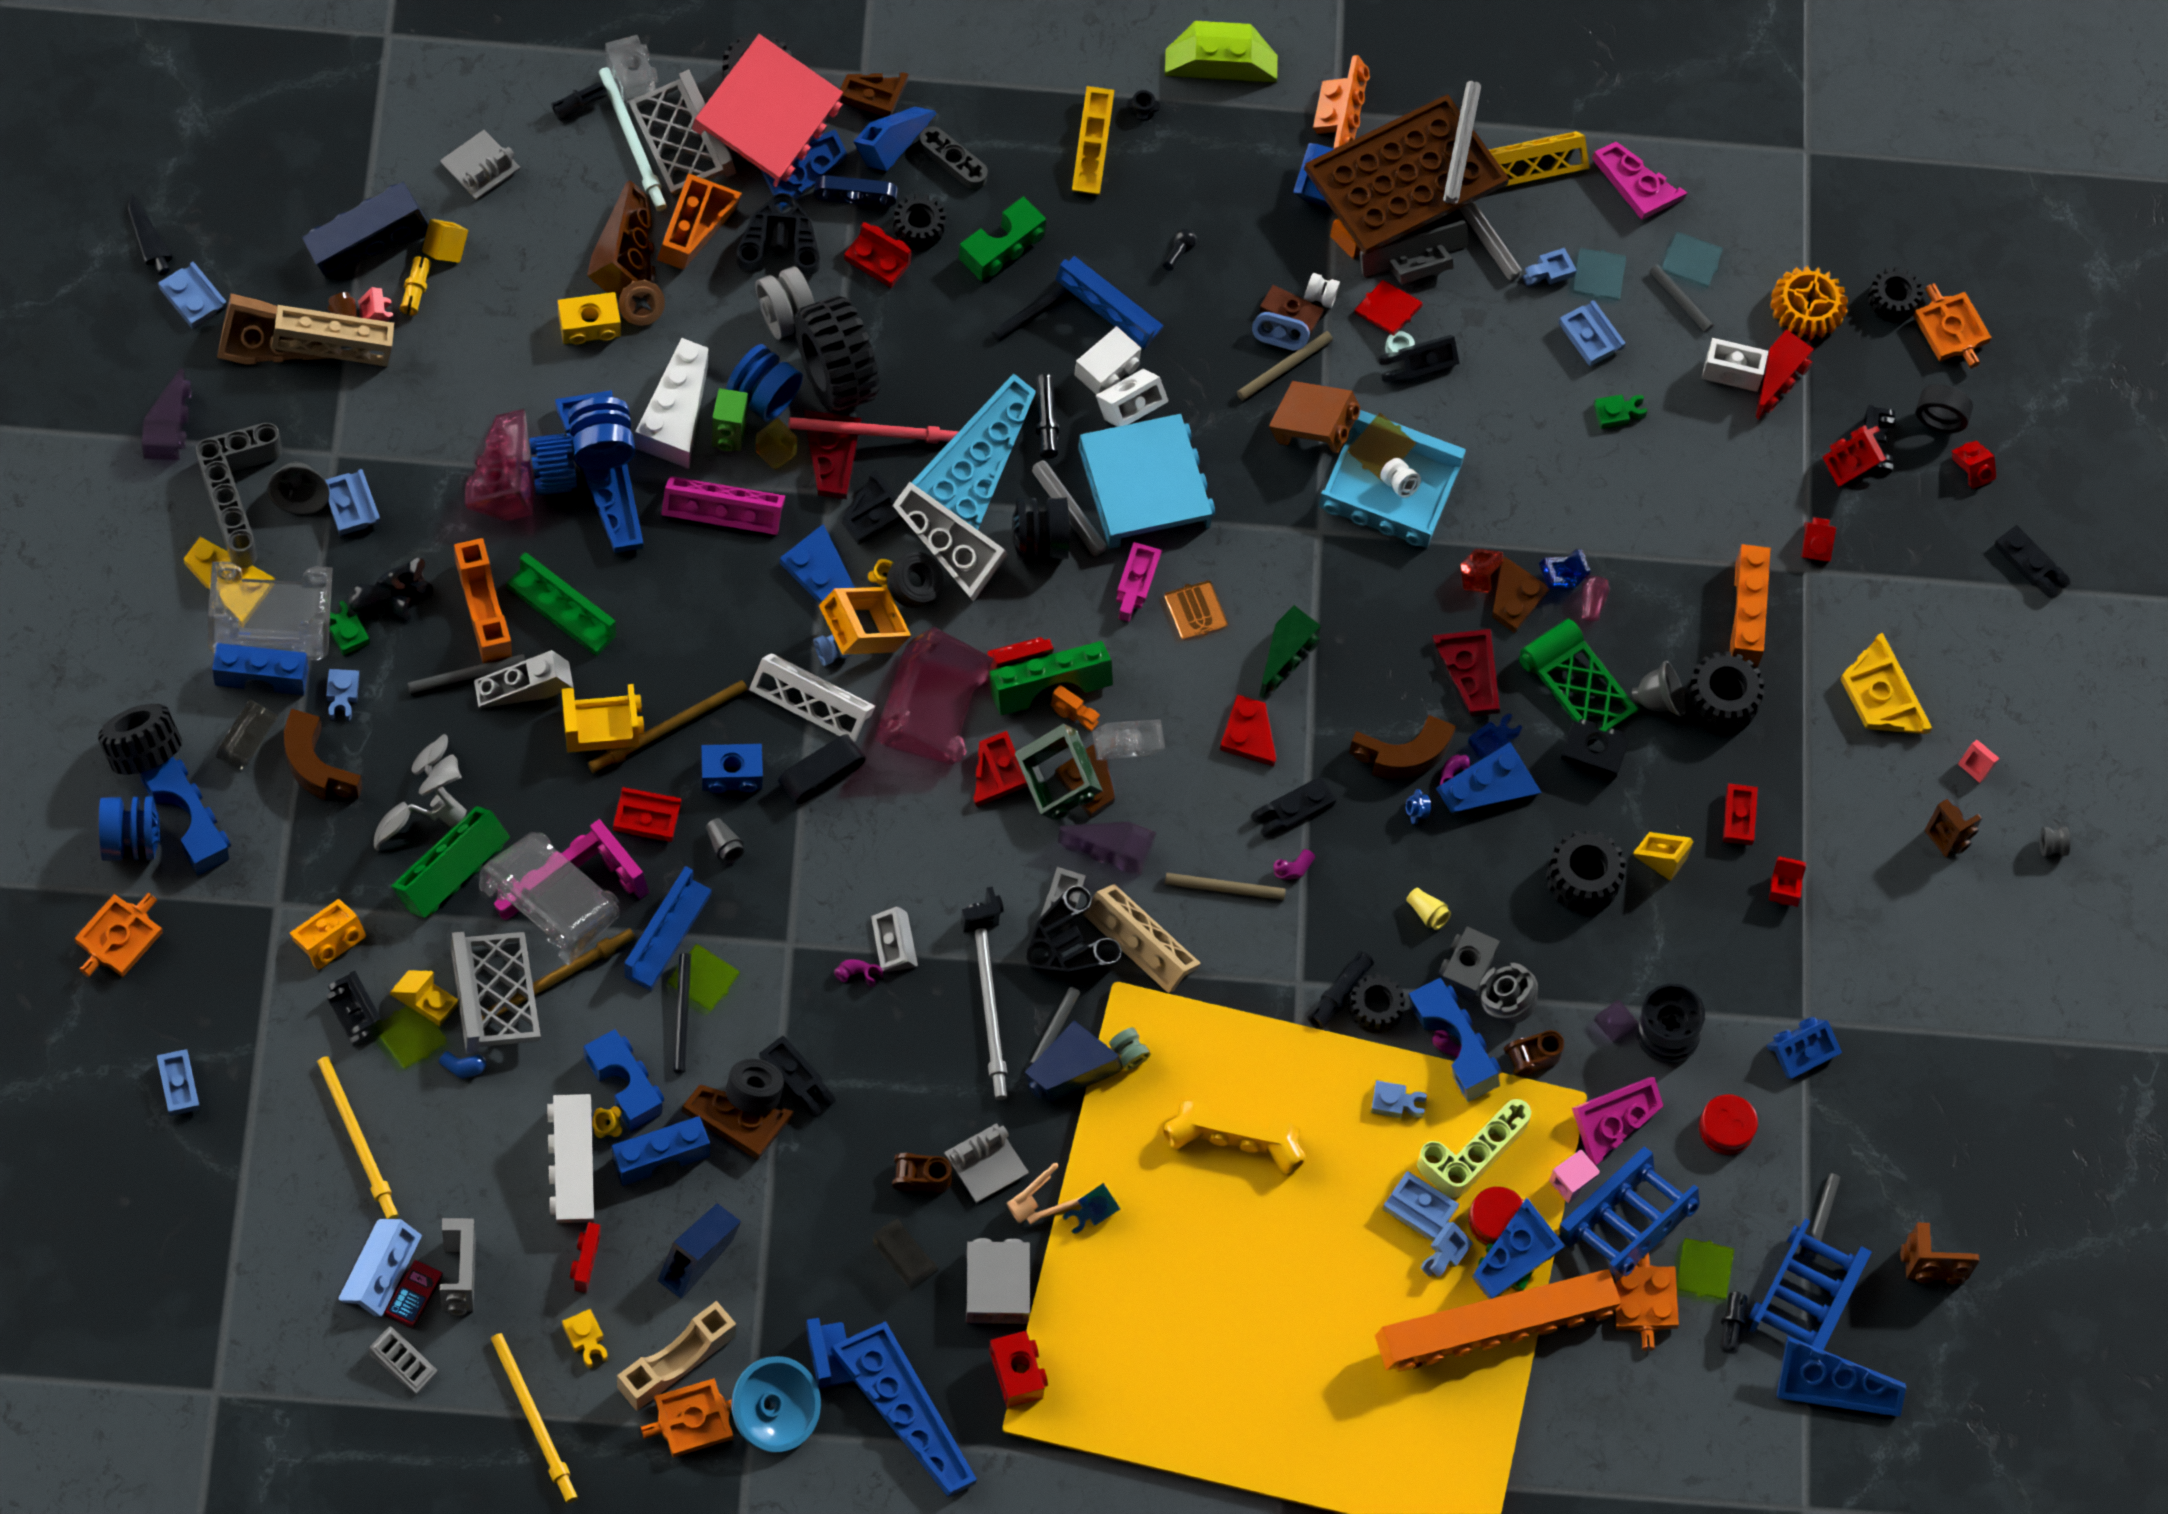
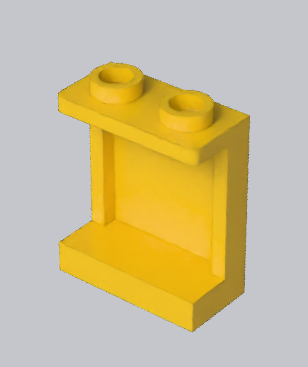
(602, 721)

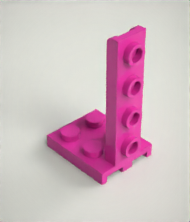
(613, 857)

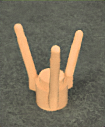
(1024, 1204)

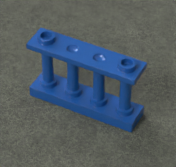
(1620, 1188)
(1839, 1289)

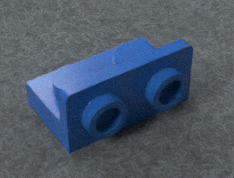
(1805, 1046)

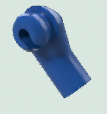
(463, 1067)

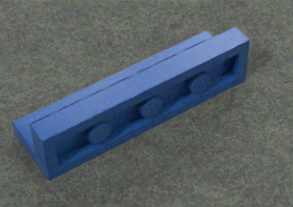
(1108, 301)
(666, 930)

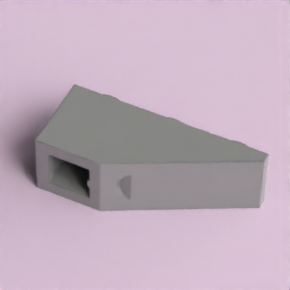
(525, 681)

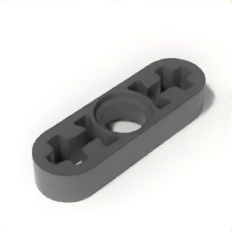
(957, 169)

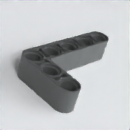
(216, 461)

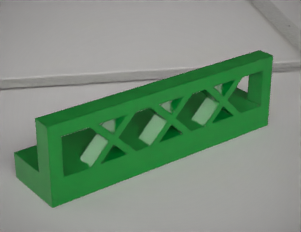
(562, 605)

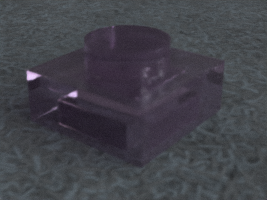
(1615, 1021)

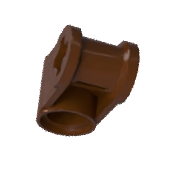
(1529, 1056)
(919, 1173)

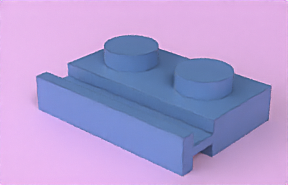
(192, 295)
(1591, 333)
(351, 503)
(1420, 1206)

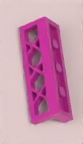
(722, 505)

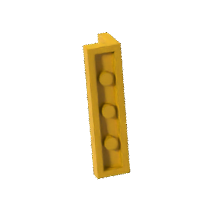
(1539, 147)

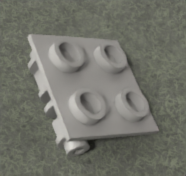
(480, 164)
(986, 1162)

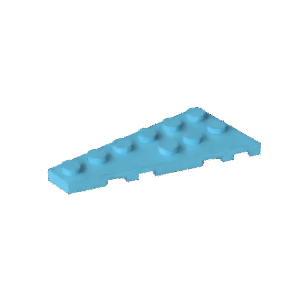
(973, 461)

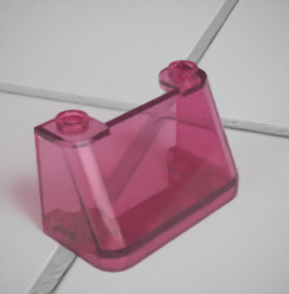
(932, 696)

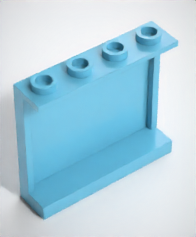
(1145, 478)
(1370, 502)

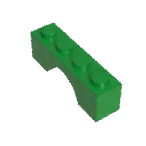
(1019, 683)

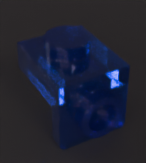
(1565, 571)

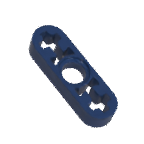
(855, 191)

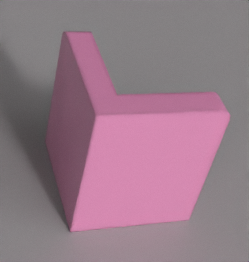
(1573, 1175)

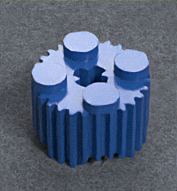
(553, 464)

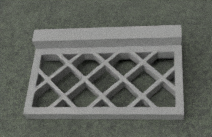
(694, 101)
(468, 987)

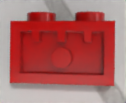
(879, 255)
(1855, 456)
(1020, 652)

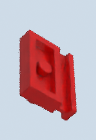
(647, 814)

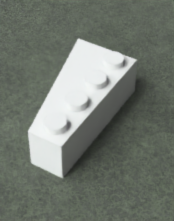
(673, 412)
(956, 544)
(573, 1158)

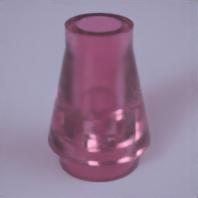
(1594, 595)

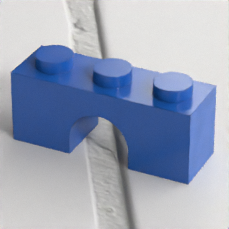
(282, 669)
(612, 1056)
(679, 1142)

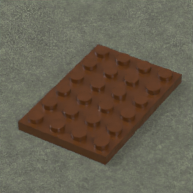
(1399, 174)

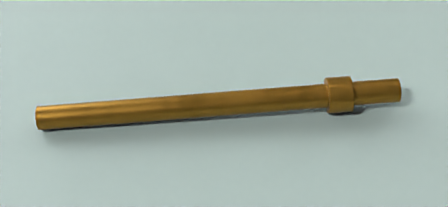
(619, 754)
(605, 949)

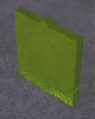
(708, 978)
(411, 1036)
(1705, 1268)

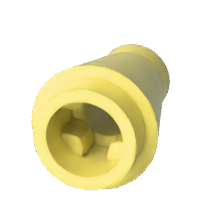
(1430, 910)

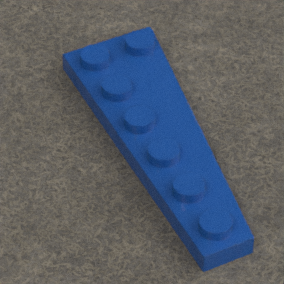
(609, 490)
(897, 1393)

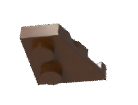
(1516, 595)

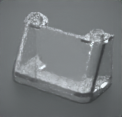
(270, 611)
(551, 893)

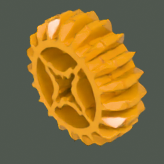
(1826, 302)

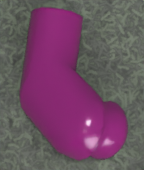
(1293, 870)

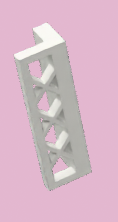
(816, 687)

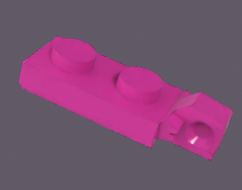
(1137, 579)

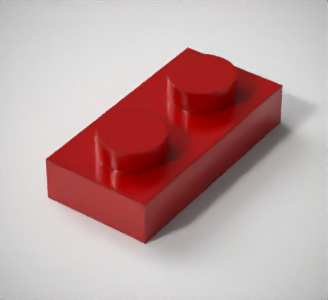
(1740, 814)
(588, 1245)

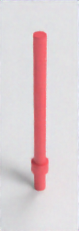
(931, 434)

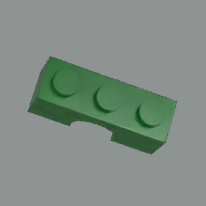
(987, 254)

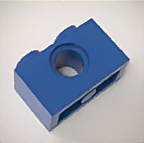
(741, 756)

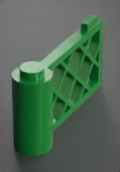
(1556, 648)

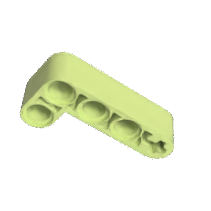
(1480, 1145)

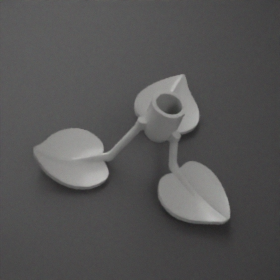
(443, 803)

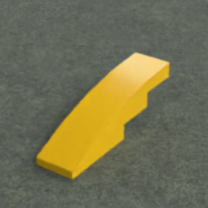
(1093, 140)

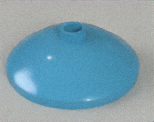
(792, 1399)

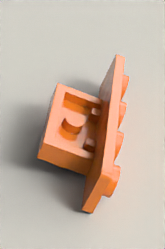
(1341, 103)

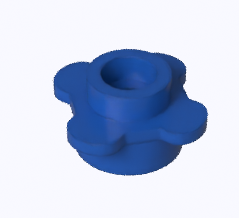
(1418, 806)

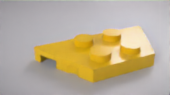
(1883, 692)

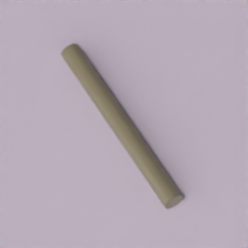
(1284, 365)
(1225, 886)

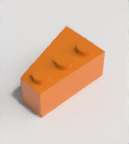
(696, 219)

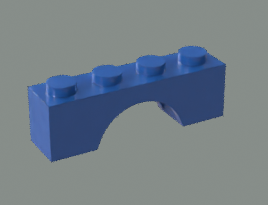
(202, 842)
(1437, 1010)

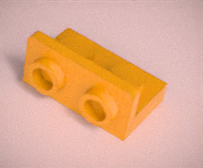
(329, 933)

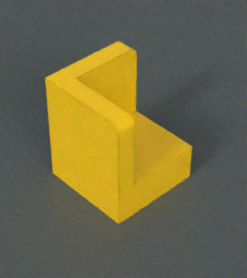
(445, 240)

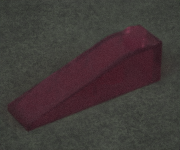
(503, 473)

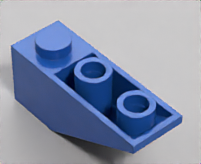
(889, 137)

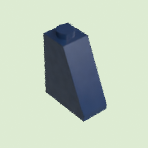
(1071, 1064)
(698, 1250)

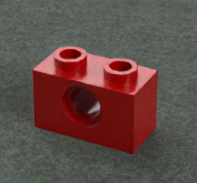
(1018, 1387)

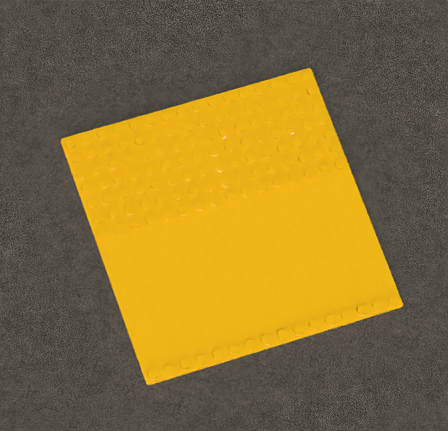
(1241, 1304)

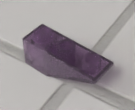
(164, 422)
(1114, 842)

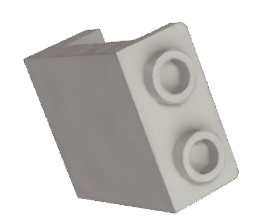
(459, 1237)
(998, 1281)

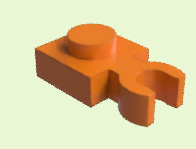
(1071, 706)

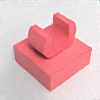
(373, 305)
(1978, 761)

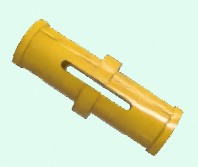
(415, 285)

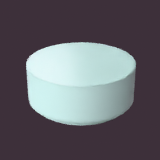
(1398, 341)

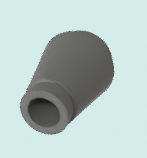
(725, 842)

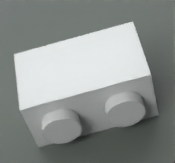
(1108, 361)

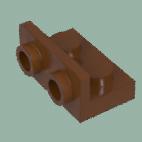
(1950, 830)

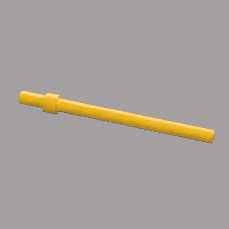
(379, 1189)
(558, 1470)

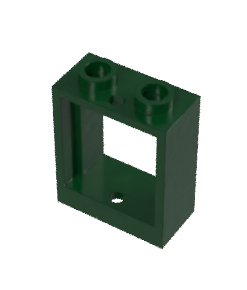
(1043, 749)

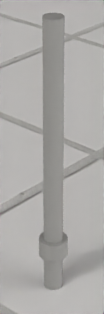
(997, 1067)

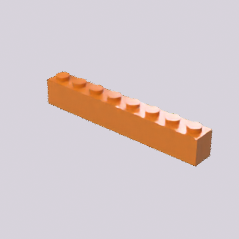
(1497, 1320)

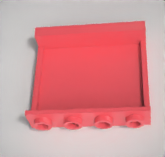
(769, 109)

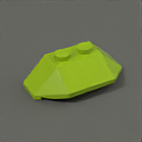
(1221, 52)

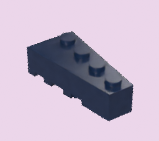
(366, 229)

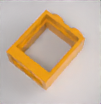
(846, 628)

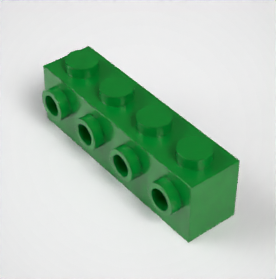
(450, 862)

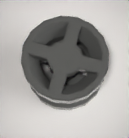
(2055, 841)

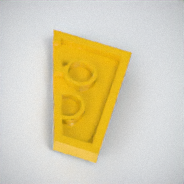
(200, 560)

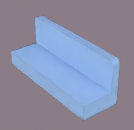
(380, 1265)

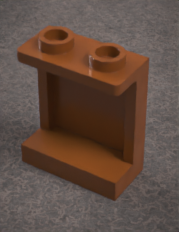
(1315, 414)

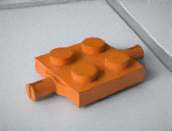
(1952, 326)
(118, 935)
(1647, 1301)
(691, 1418)

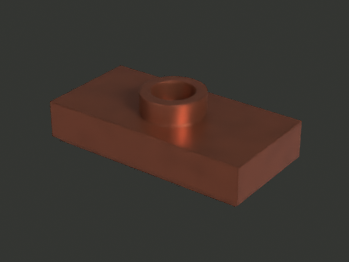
(1292, 306)

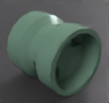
(1129, 1048)

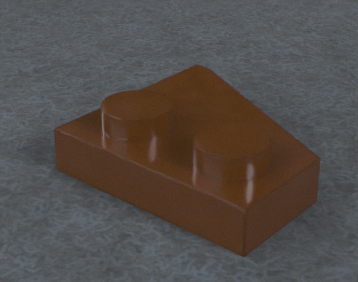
(873, 92)
(1071, 779)

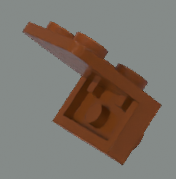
(1931, 1266)

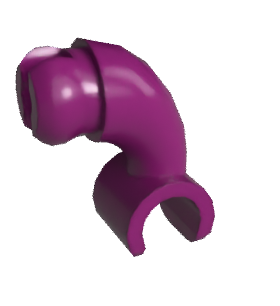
(1453, 765)
(853, 966)
(1444, 1044)

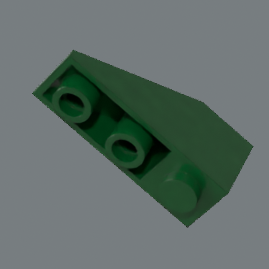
(1290, 640)

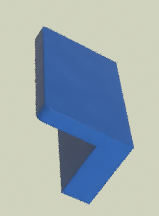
(820, 1340)

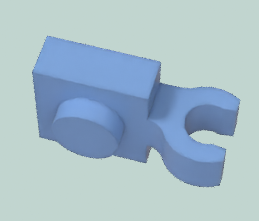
(1553, 266)
(1450, 1248)

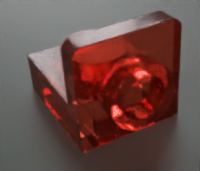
(1478, 568)

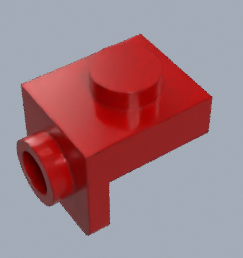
(1977, 462)
(1818, 539)
(1787, 881)

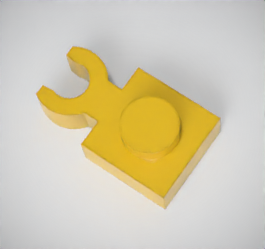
(584, 1334)

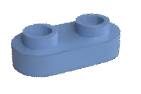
(1281, 331)

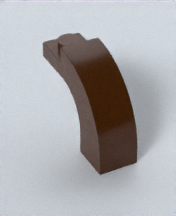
(1405, 759)
(308, 770)

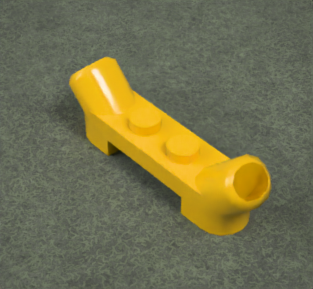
(1278, 1141)

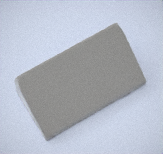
(894, 940)

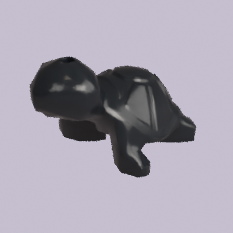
(393, 590)

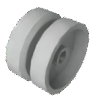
(782, 300)

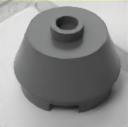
(1509, 993)

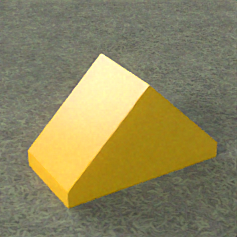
(1664, 853)

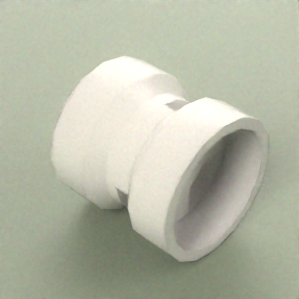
(1316, 287)
(1400, 477)

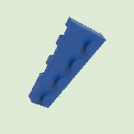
(1833, 1381)

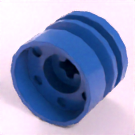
(767, 381)
(601, 433)
(128, 828)

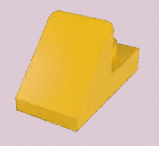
(421, 994)

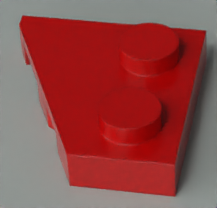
(1249, 732)
(997, 769)

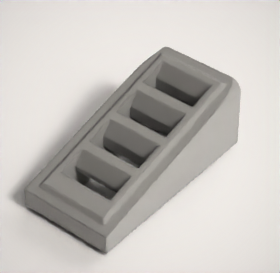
(392, 1336)

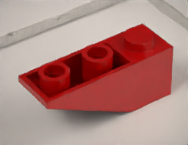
(1784, 362)

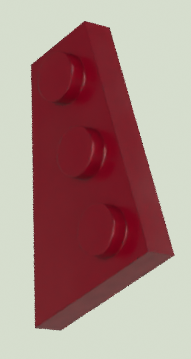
(832, 456)
(1472, 668)

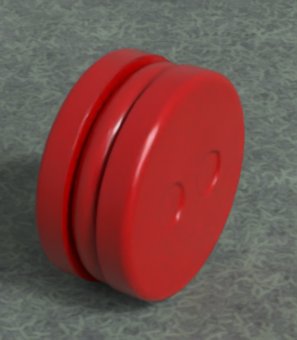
(1728, 1124)
(1492, 1213)

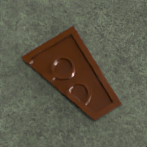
(744, 1130)

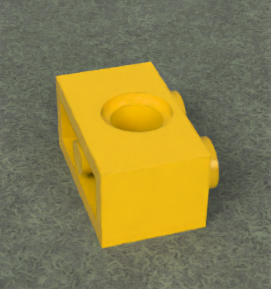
(600, 307)

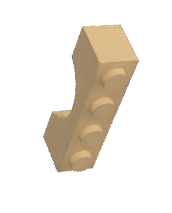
(656, 1373)

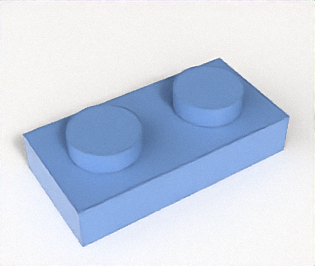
(178, 1082)

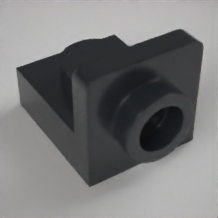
(982, 915)

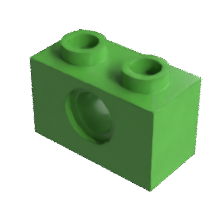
(729, 420)

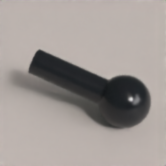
(1184, 241)

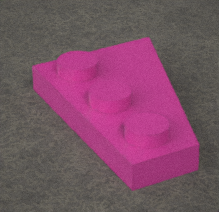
(1638, 185)
(1615, 1115)

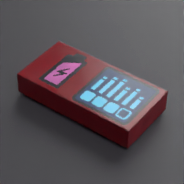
(413, 1294)

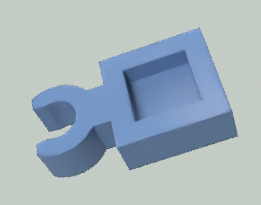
(341, 689)
(1391, 1100)

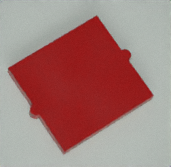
(1388, 307)

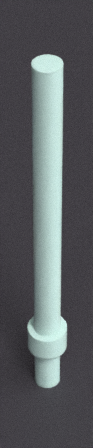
(650, 181)

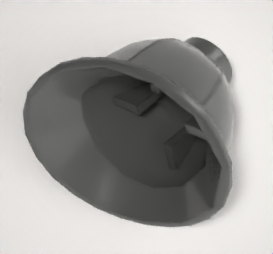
(298, 489)
(1661, 691)

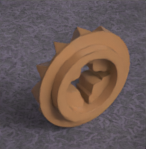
(642, 315)

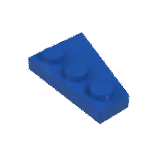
(821, 159)
(816, 565)
(1489, 781)
(1517, 1252)

